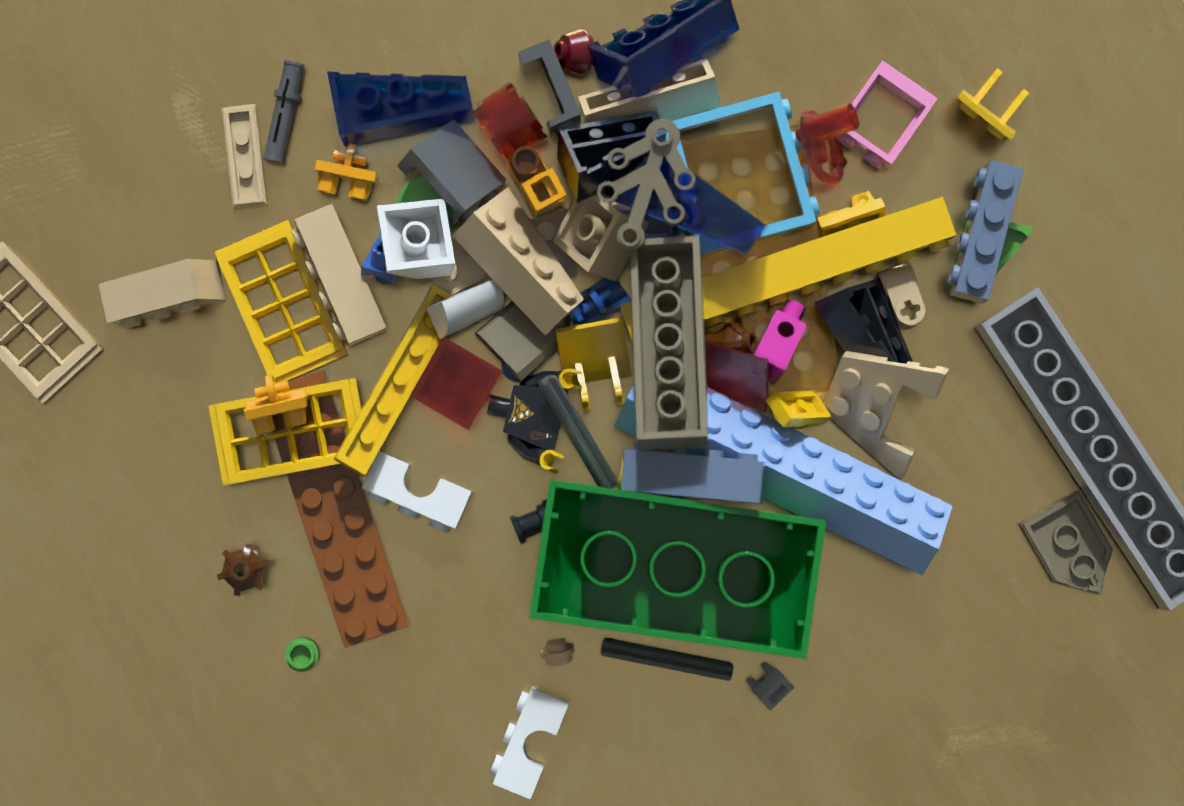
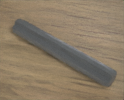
(577, 432)
(667, 659)

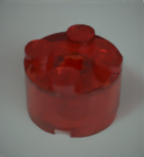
(509, 120)

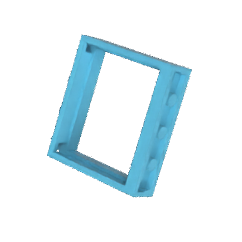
(799, 173)

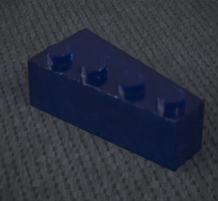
(706, 211)

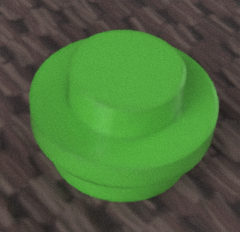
(301, 654)

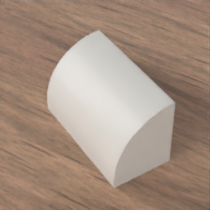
(466, 308)

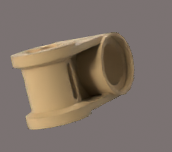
(901, 290)

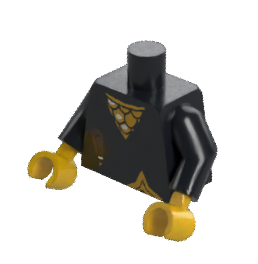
(530, 421)

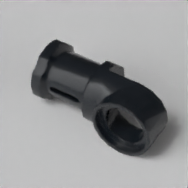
(529, 523)

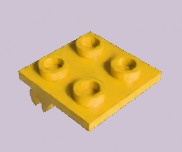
(973, 108)
(596, 351)

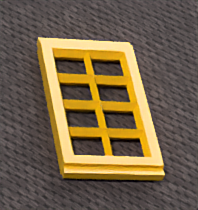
(254, 246)
(227, 444)

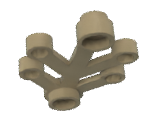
(649, 178)

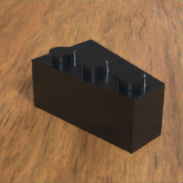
(586, 147)
(865, 321)

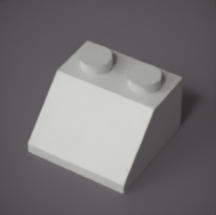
(416, 239)

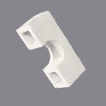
(388, 482)
(516, 769)

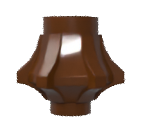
(733, 335)
(255, 569)

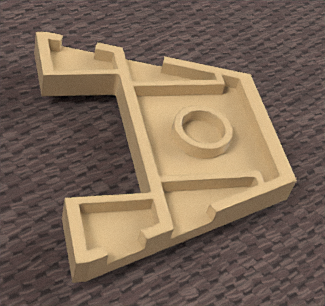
(865, 398)

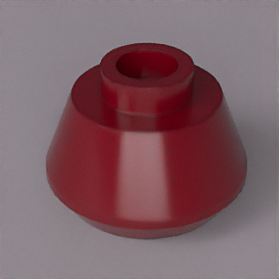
(573, 51)

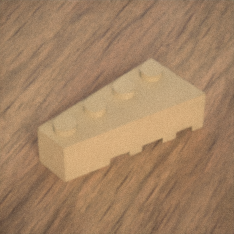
(519, 261)

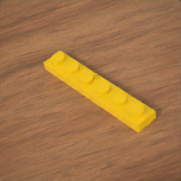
(392, 389)

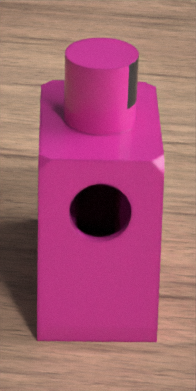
(779, 348)

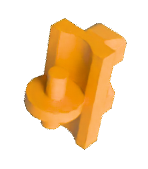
(360, 179)
(261, 410)

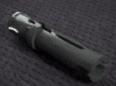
(283, 113)

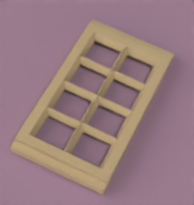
(66, 368)

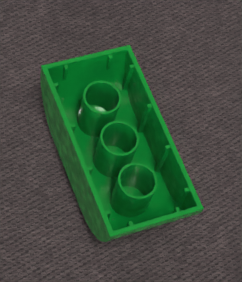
(677, 569)

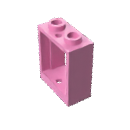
(904, 89)

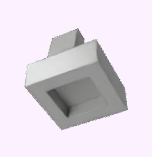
(772, 688)

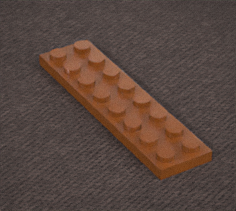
(342, 531)

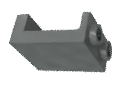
(543, 57)
(455, 170)

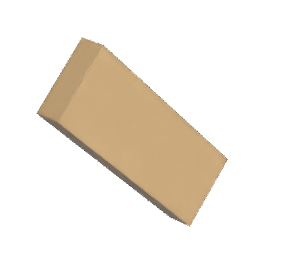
(244, 156)

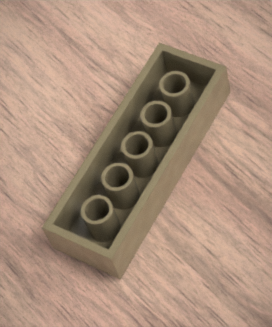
(669, 344)

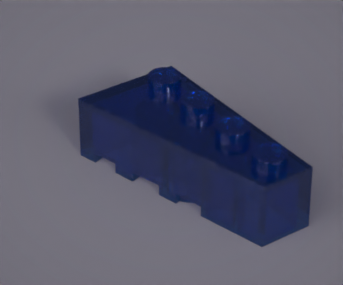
(663, 44)
(396, 104)

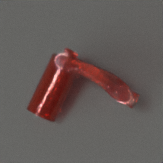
(826, 126)

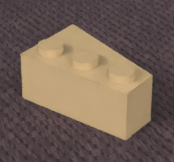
(161, 291)

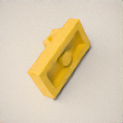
(863, 210)
(798, 408)

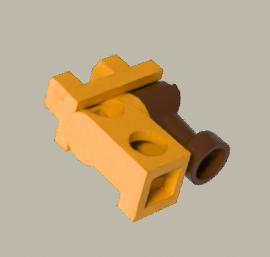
(537, 183)

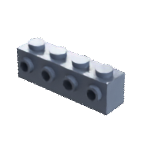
(986, 231)
(694, 475)

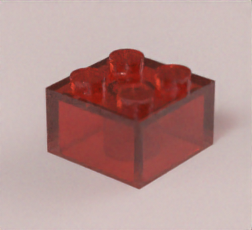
(456, 384)

